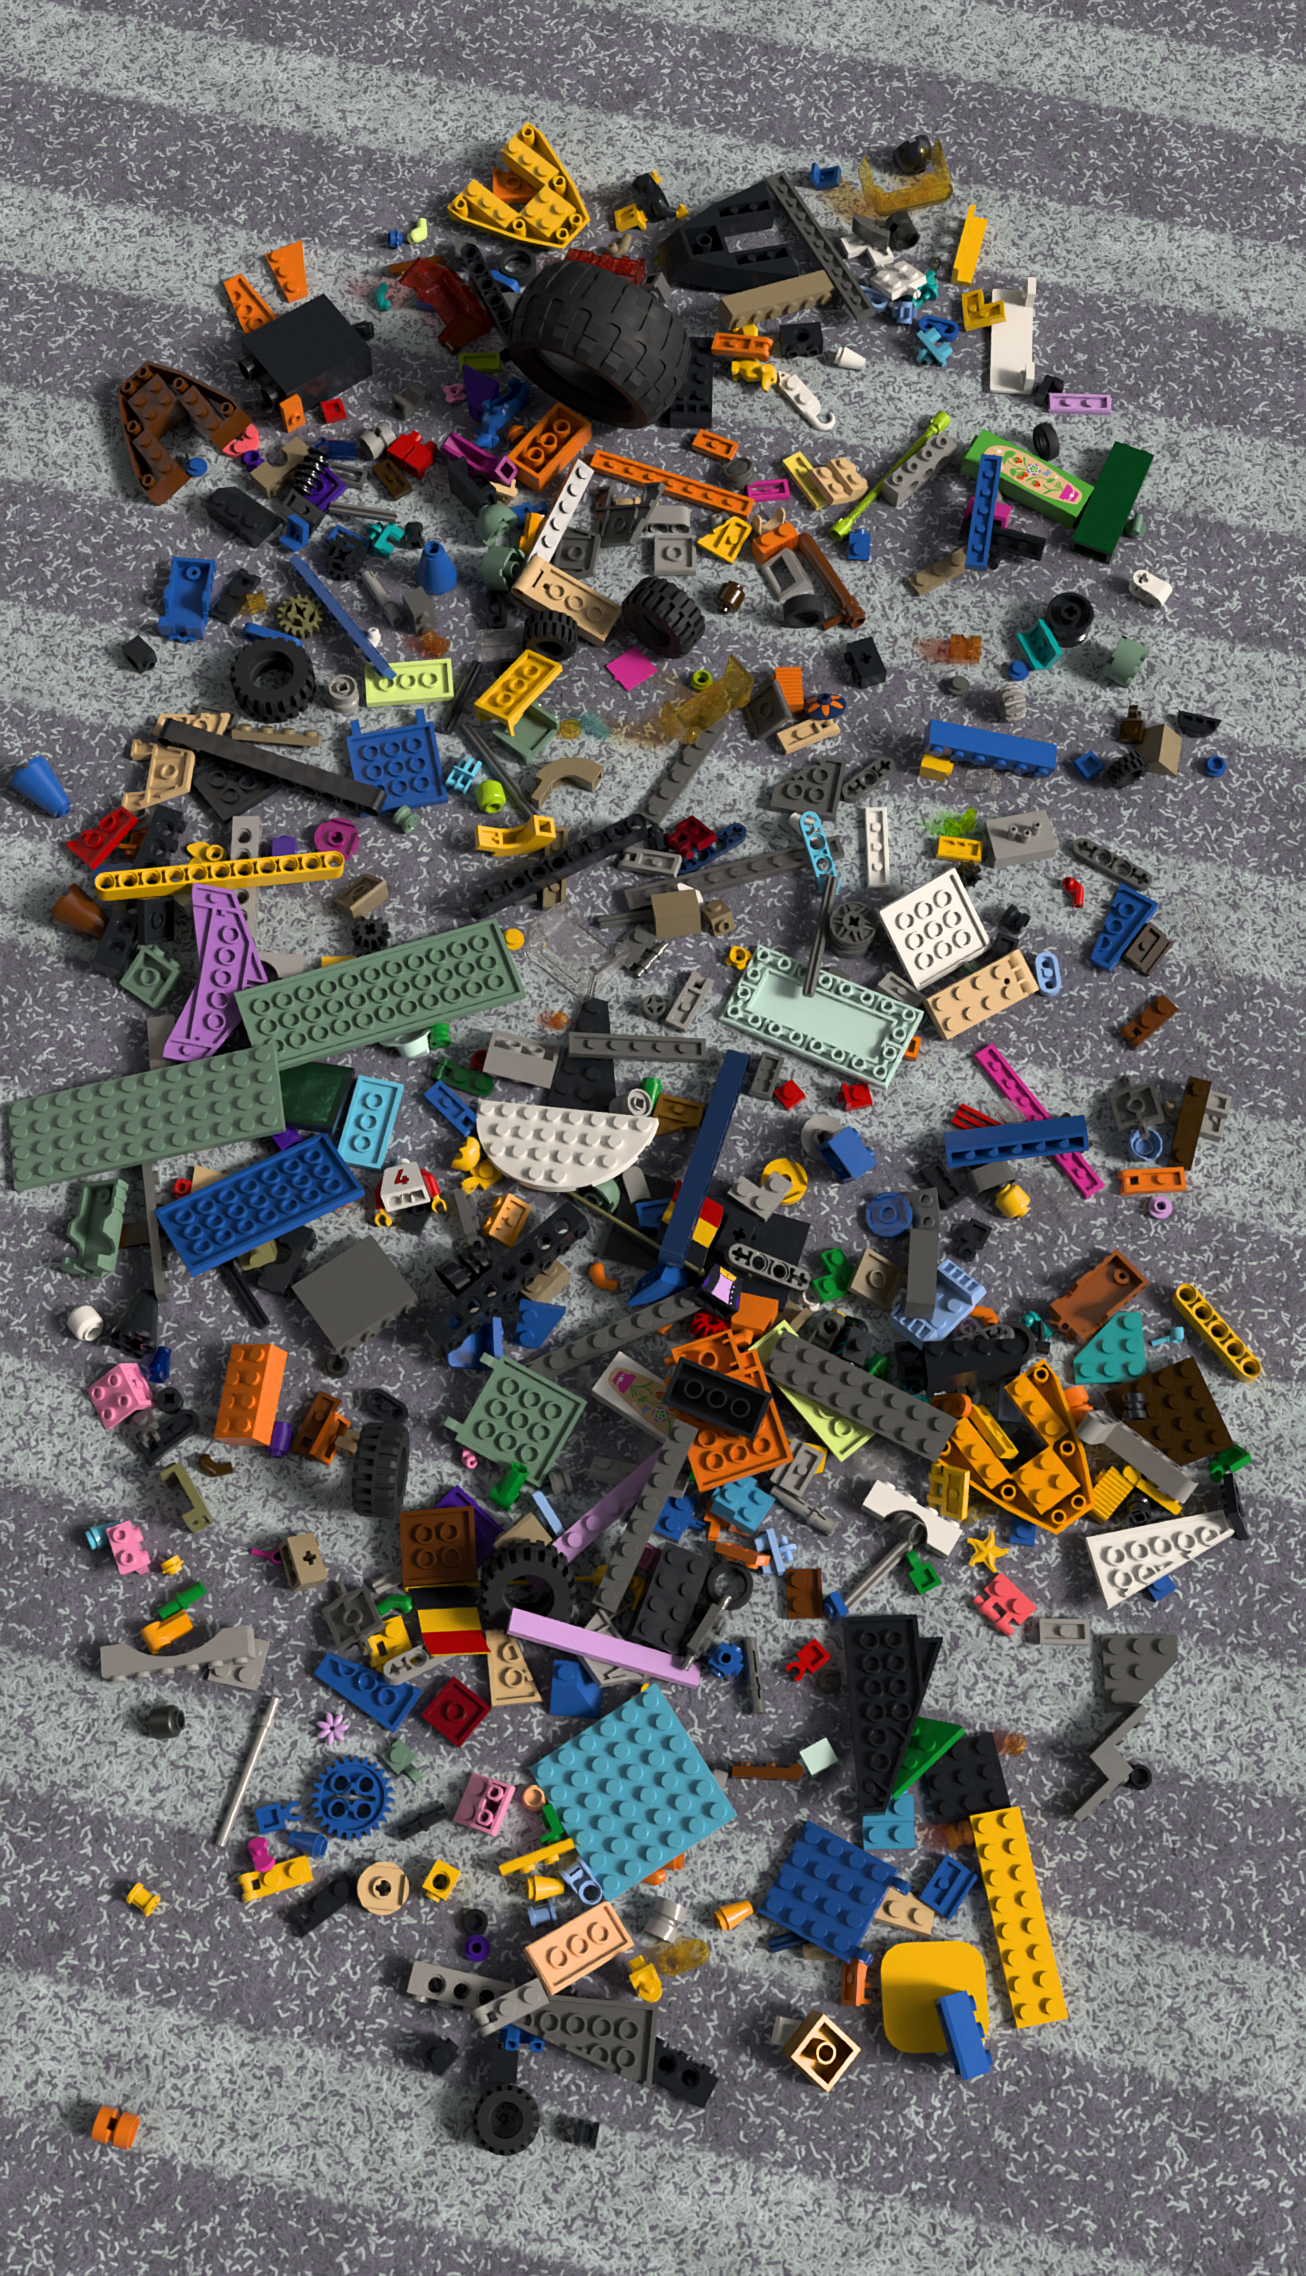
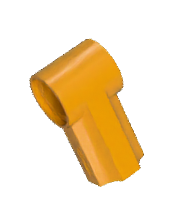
(532, 526)
(163, 1633)

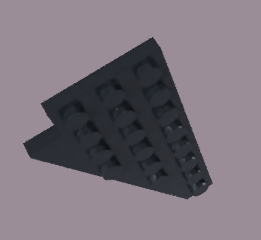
(583, 1081)
(886, 1687)

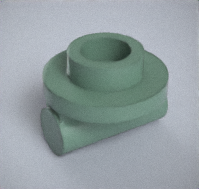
(1136, 527)
(969, 967)

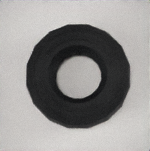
(1046, 441)

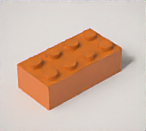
(550, 446)
(250, 1395)

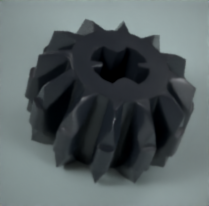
(369, 926)

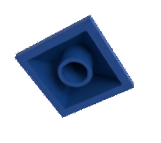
(658, 1285)
(574, 1691)

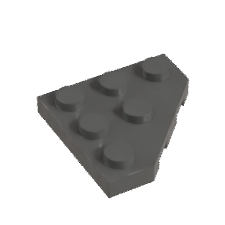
(812, 790)
(1134, 1666)

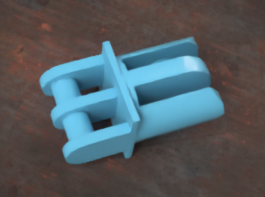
(460, 777)

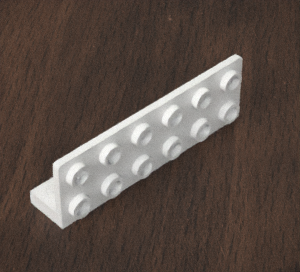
(1012, 342)

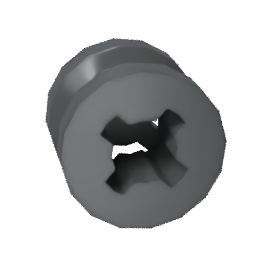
(654, 1002)
(560, 1482)

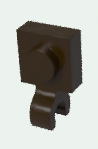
(1133, 729)

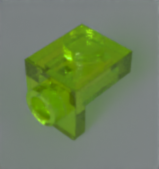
(959, 829)

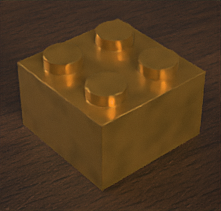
(820, 2050)

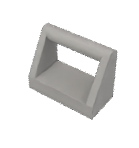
(802, 581)

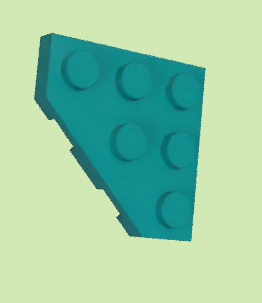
(1113, 1354)

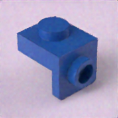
(825, 178)
(296, 534)
(859, 545)

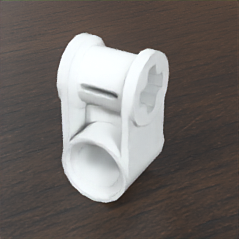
(1150, 590)

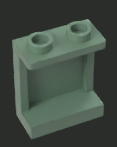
(531, 733)

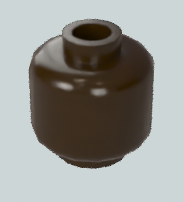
(729, 597)

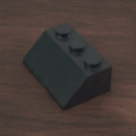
(242, 515)

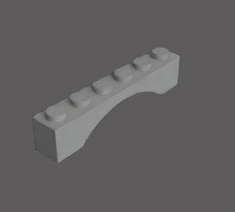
(227, 1646)

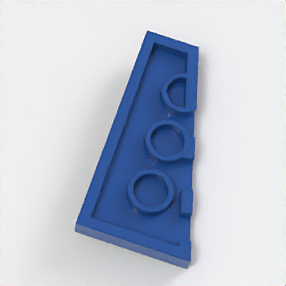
(1125, 920)
(368, 1690)

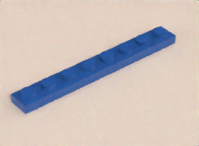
(346, 624)

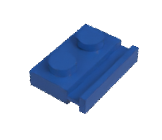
(948, 1887)

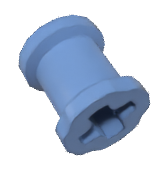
(542, 1914)

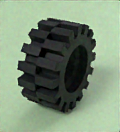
(1127, 769)

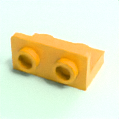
(506, 1219)

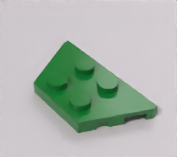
(927, 1744)

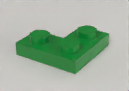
(837, 1279)

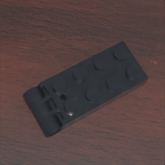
(694, 400)

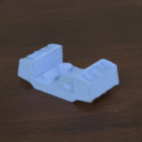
(955, 1299)

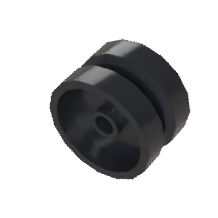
(1069, 618)

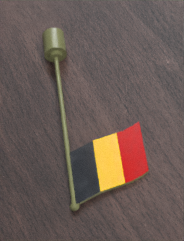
(703, 1236)

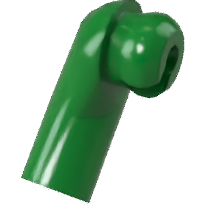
(395, 1601)

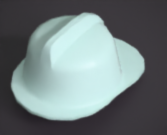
(410, 1045)

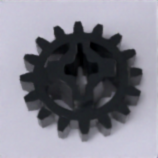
(353, 561)

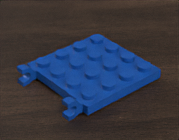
(400, 763)
(830, 1893)

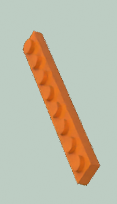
(675, 485)

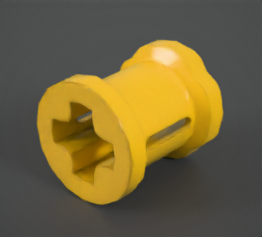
(143, 1899)

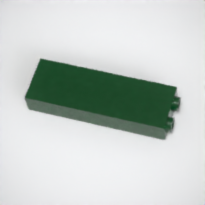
(1111, 502)

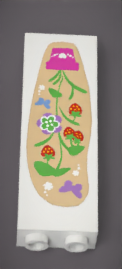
(635, 1396)

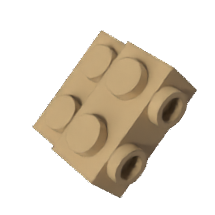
(839, 481)

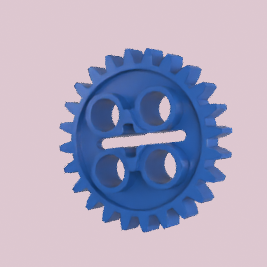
(355, 1774)

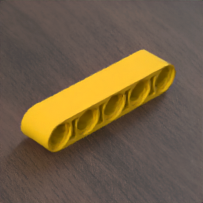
(1215, 1322)

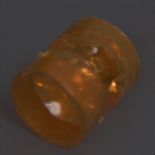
(964, 648)

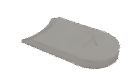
(635, 1184)

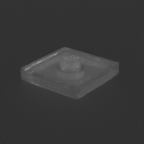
(879, 1461)

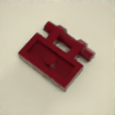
(695, 835)

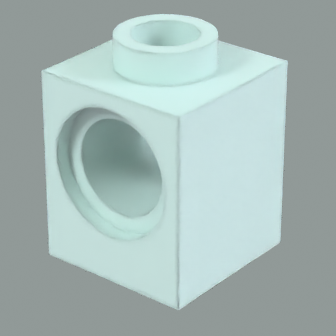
(817, 1757)

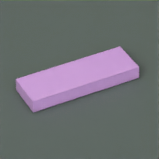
(1079, 404)

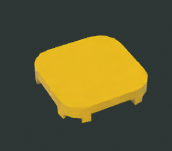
(916, 1976)

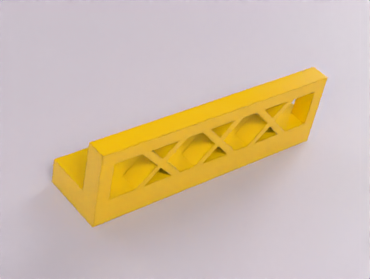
(968, 249)

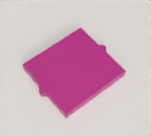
(631, 668)

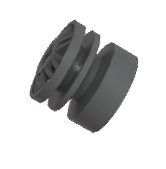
(852, 941)

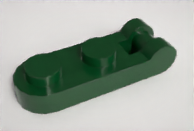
(463, 1078)

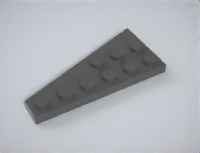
(601, 2031)

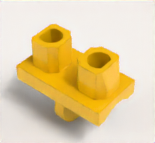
(645, 1980)

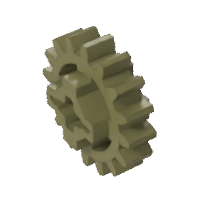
(292, 615)

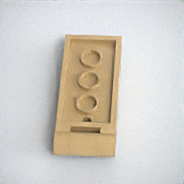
(552, 589)
(980, 994)

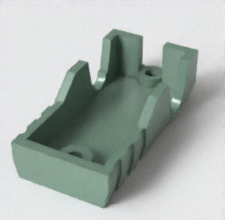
(97, 1228)

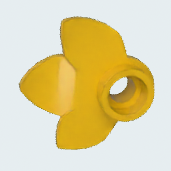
(204, 852)

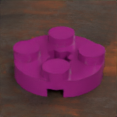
(332, 829)

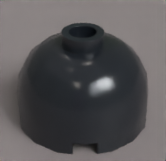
(913, 156)

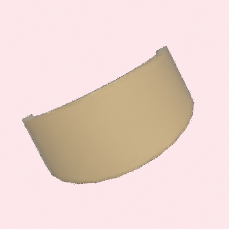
(776, 520)

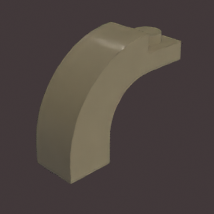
(563, 772)

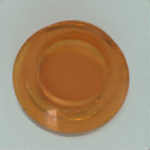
(1015, 1744)

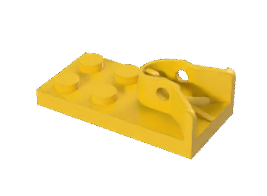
(517, 689)

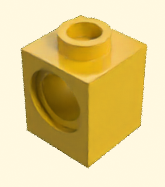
(438, 1869)

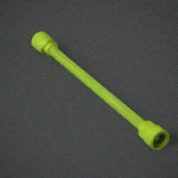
(842, 526)

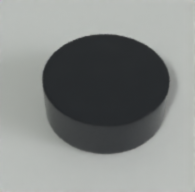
(475, 1922)

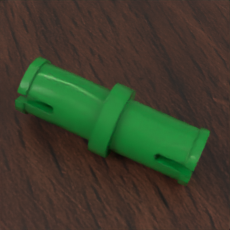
(182, 1600)

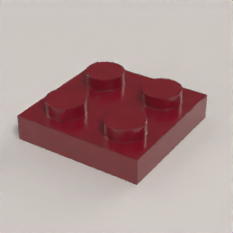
(456, 1712)

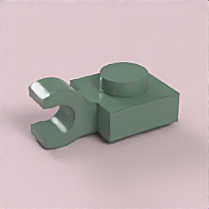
(400, 1759)

